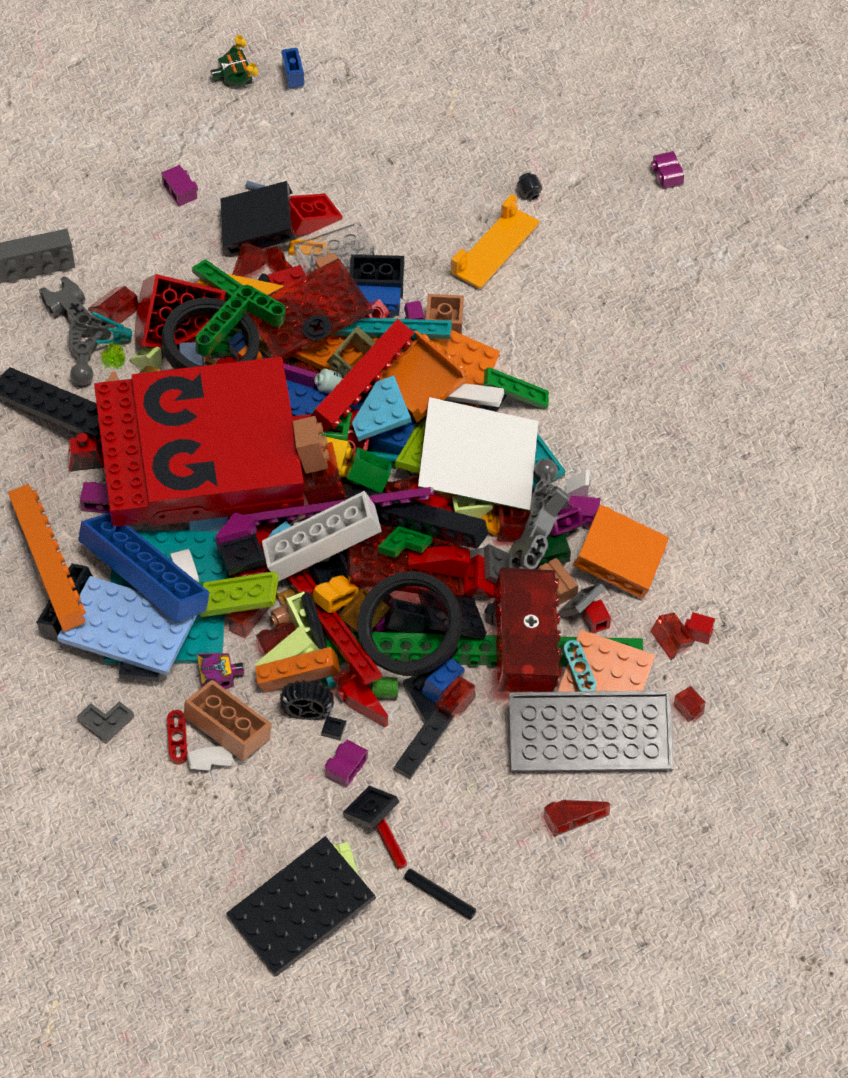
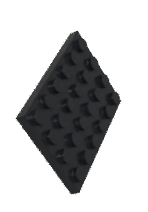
(301, 905)

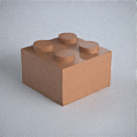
(446, 308)
(311, 444)

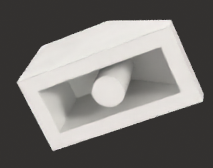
(578, 484)

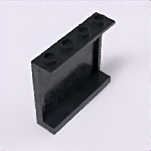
(257, 218)

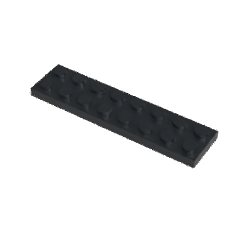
(50, 402)

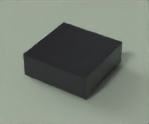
(334, 728)

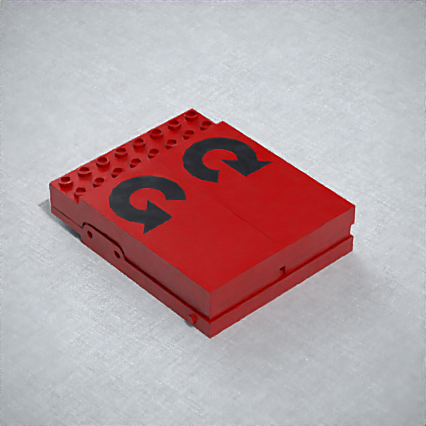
(199, 443)

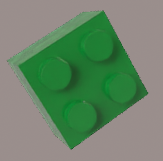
(369, 470)

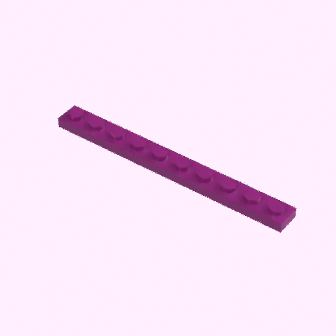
(311, 510)

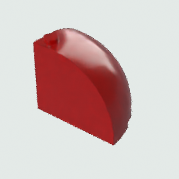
(159, 298)

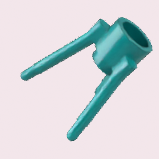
(120, 333)

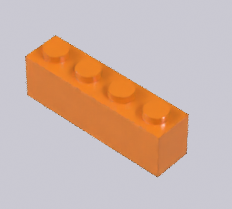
(297, 668)

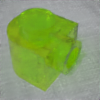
(113, 355)

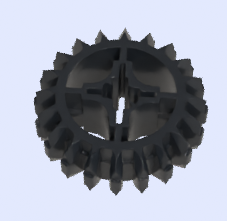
(306, 700)

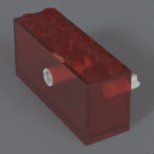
(527, 630)

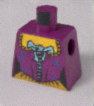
(218, 668)

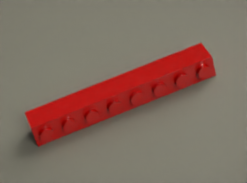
(362, 374)

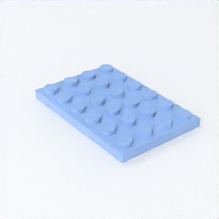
(127, 627)

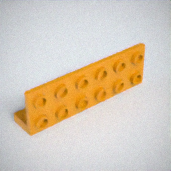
(495, 246)

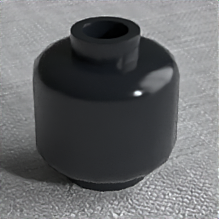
(529, 186)

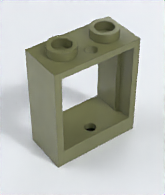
(358, 339)

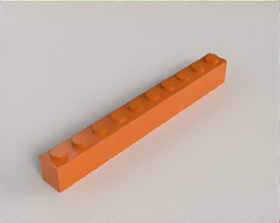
(47, 558)

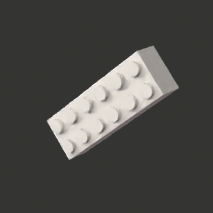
(321, 535)

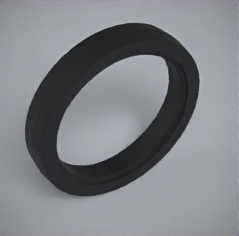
(198, 307)
(382, 590)

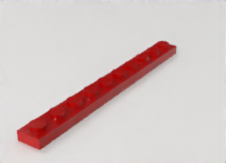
(339, 633)

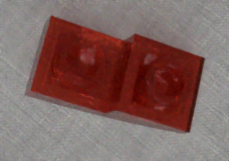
(276, 260)

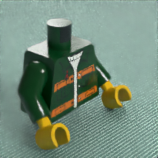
(234, 66)

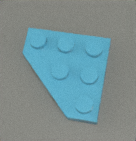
(382, 410)

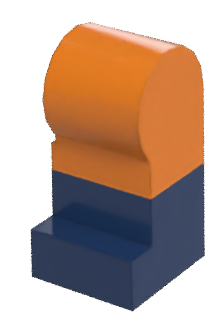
(238, 346)

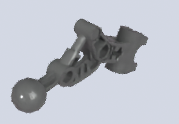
(81, 322)
(544, 509)

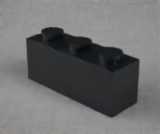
(407, 618)

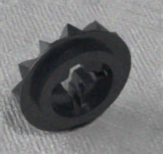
(313, 322)

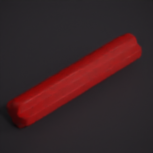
(391, 844)

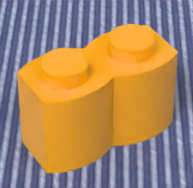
(334, 593)

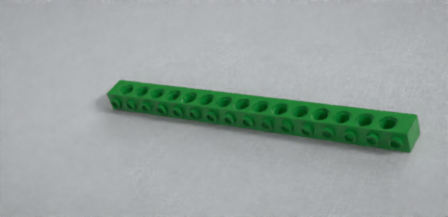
(474, 657)

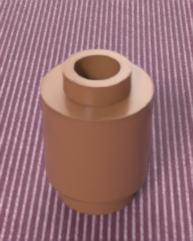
(279, 616)

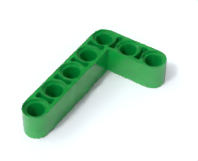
(242, 301)

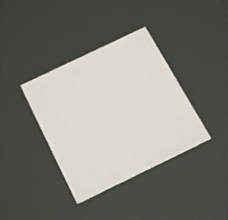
(478, 454)

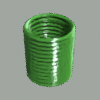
(385, 687)

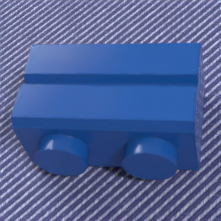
(292, 67)
(441, 679)

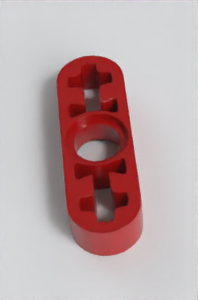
(174, 730)

